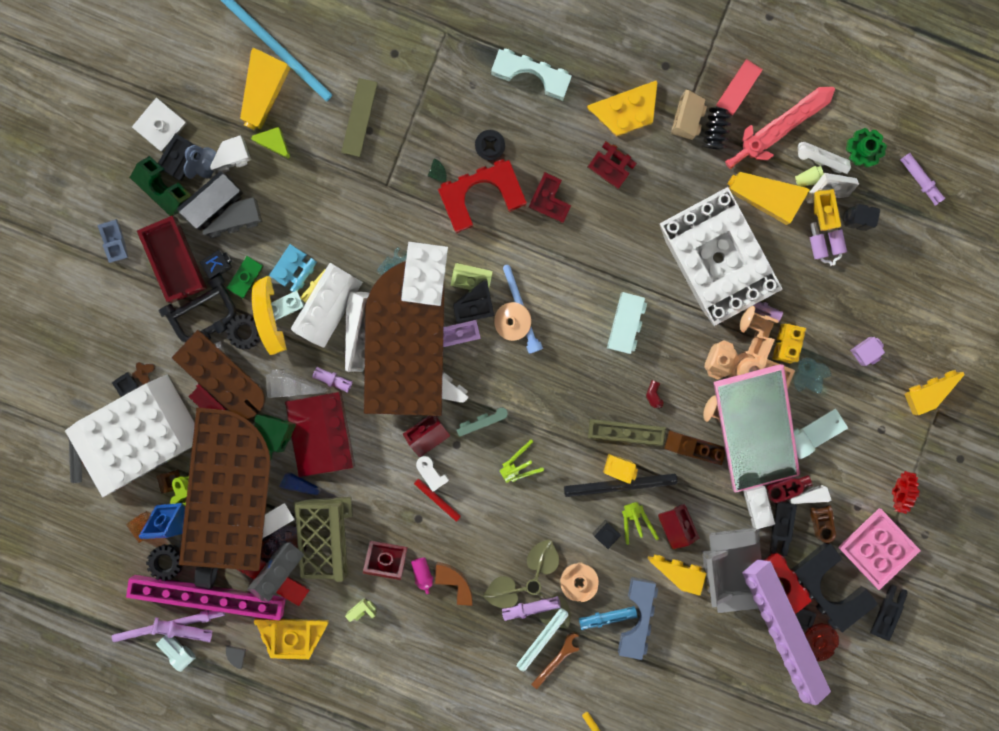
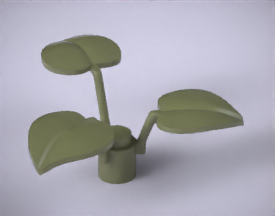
(541, 558)

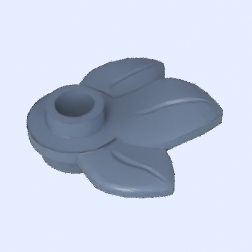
(200, 164)

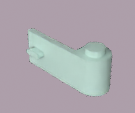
(818, 432)

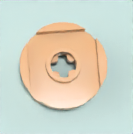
(590, 582)

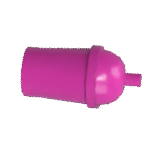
(422, 574)

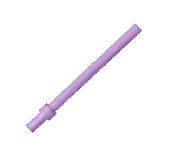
(204, 616)

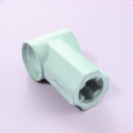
(178, 655)

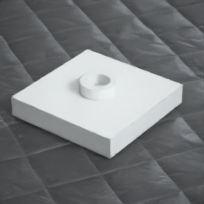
(159, 124)

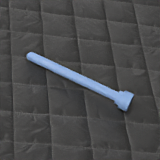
(533, 343)

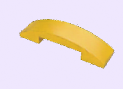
(264, 317)

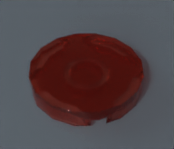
(822, 640)

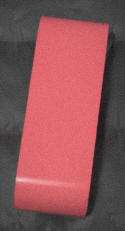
(739, 87)

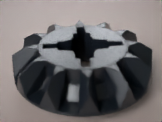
(480, 145)

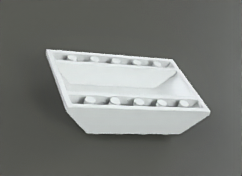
(133, 435)

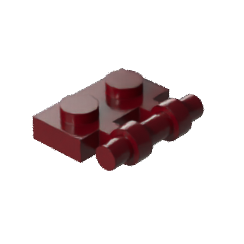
(609, 170)

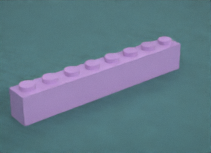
(786, 632)

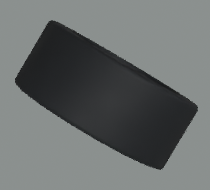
(205, 577)

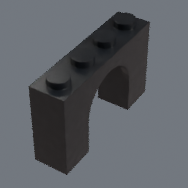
(840, 613)

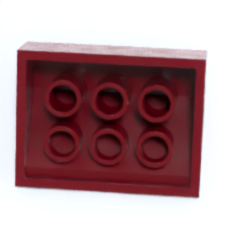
(320, 434)

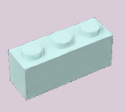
(626, 323)

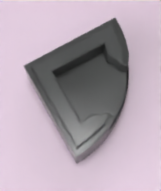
(235, 656)

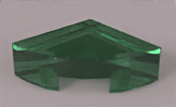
(437, 171)

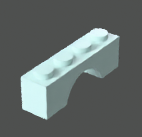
(509, 65)

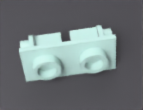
(287, 305)

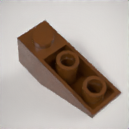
(695, 448)

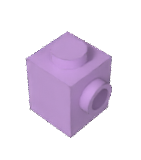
(868, 351)

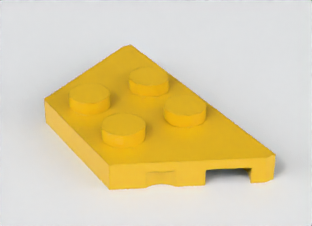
(627, 110)
(290, 636)

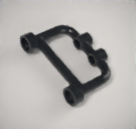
(219, 326)

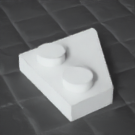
(842, 186)

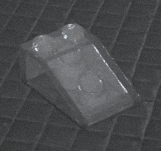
(289, 384)

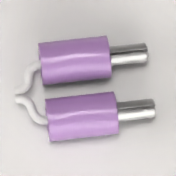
(819, 245)

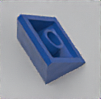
(164, 522)

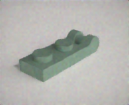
(483, 420)

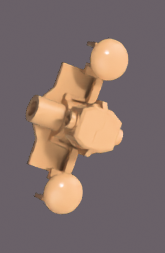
(725, 361)

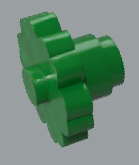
(866, 147)

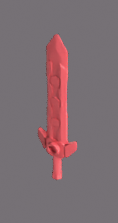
(778, 128)

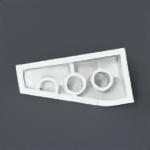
(355, 331)

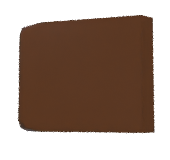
(165, 481)

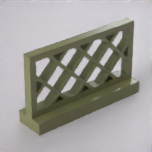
(337, 543)

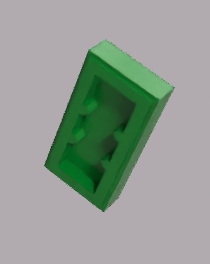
(245, 277)

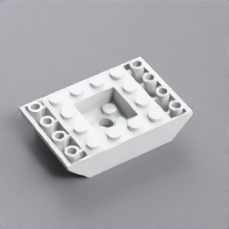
(743, 274)

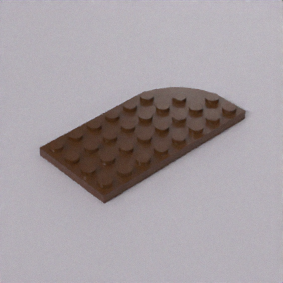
(402, 350)
(225, 493)

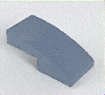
(113, 240)

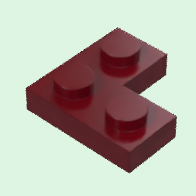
(544, 200)

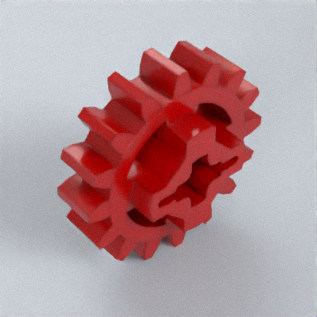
(905, 492)

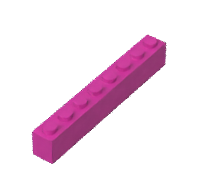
(209, 599)

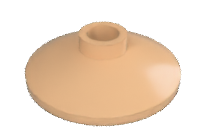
(521, 321)

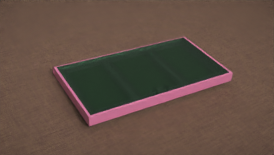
(757, 428)

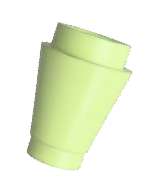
(809, 177)

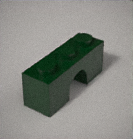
(148, 177)

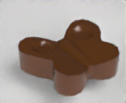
(142, 372)

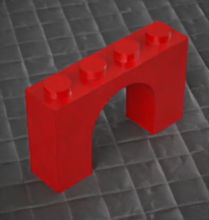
(499, 175)

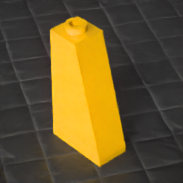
(262, 87)
(768, 195)

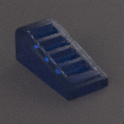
(296, 483)

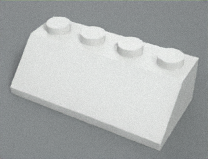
(325, 306)

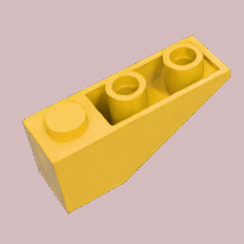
(928, 397)
(620, 468)
(684, 577)

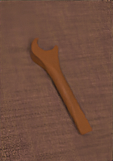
(566, 650)

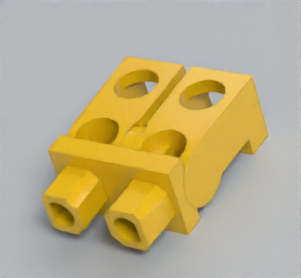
(791, 345)

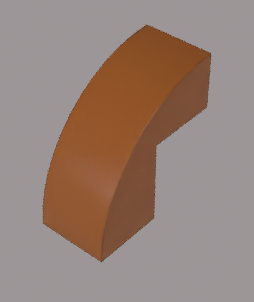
(450, 575)

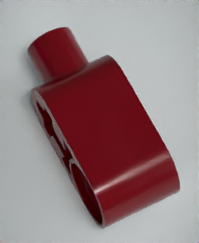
(801, 483)

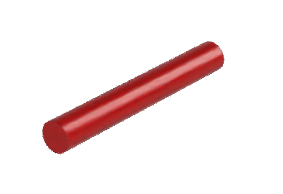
(436, 499)

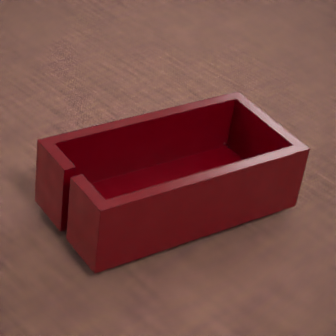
(171, 259)

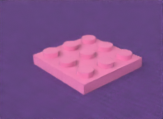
(879, 549)

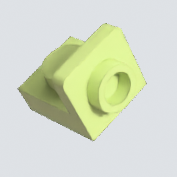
(358, 610)

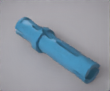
(606, 618)

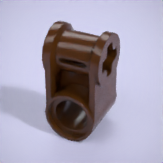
(822, 522)

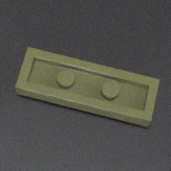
(347, 503)

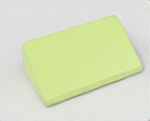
(468, 276)

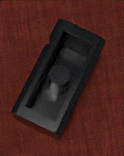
(861, 217)

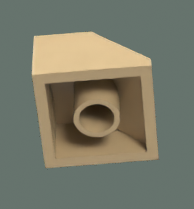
(688, 115)

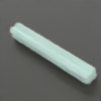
(542, 639)

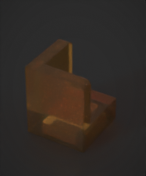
(137, 525)

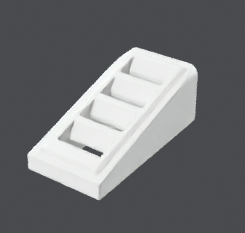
(813, 495)

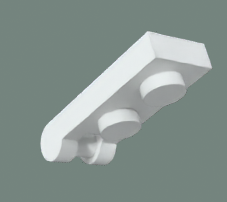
(823, 157)

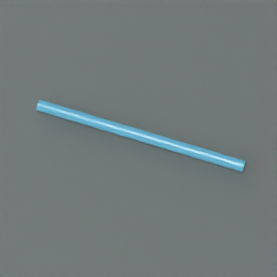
(278, 49)

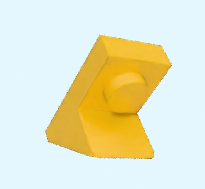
(826, 209)

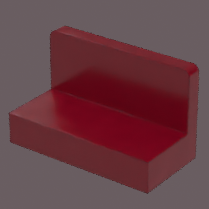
(204, 399)
(426, 435)
(678, 527)

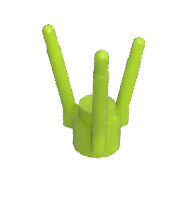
(511, 472)
(633, 511)

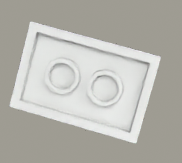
(424, 273)

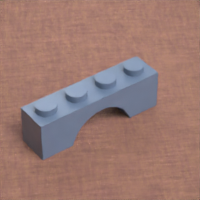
(632, 642)

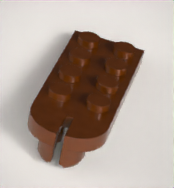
(220, 375)

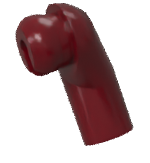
(652, 396)

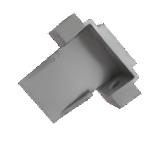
(724, 563)

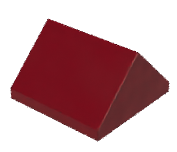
(385, 560)

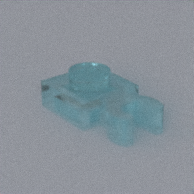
(389, 262)

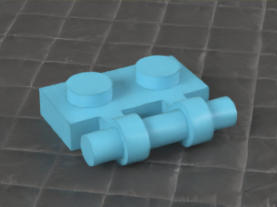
(288, 265)

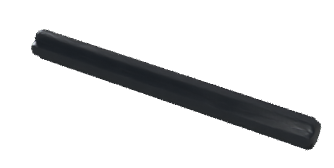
(619, 485)

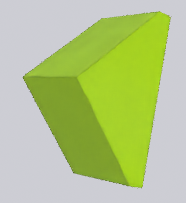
(272, 140)

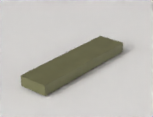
(359, 117)
(626, 432)

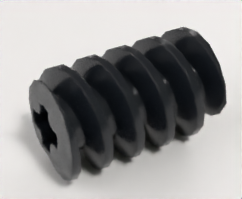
(716, 128)

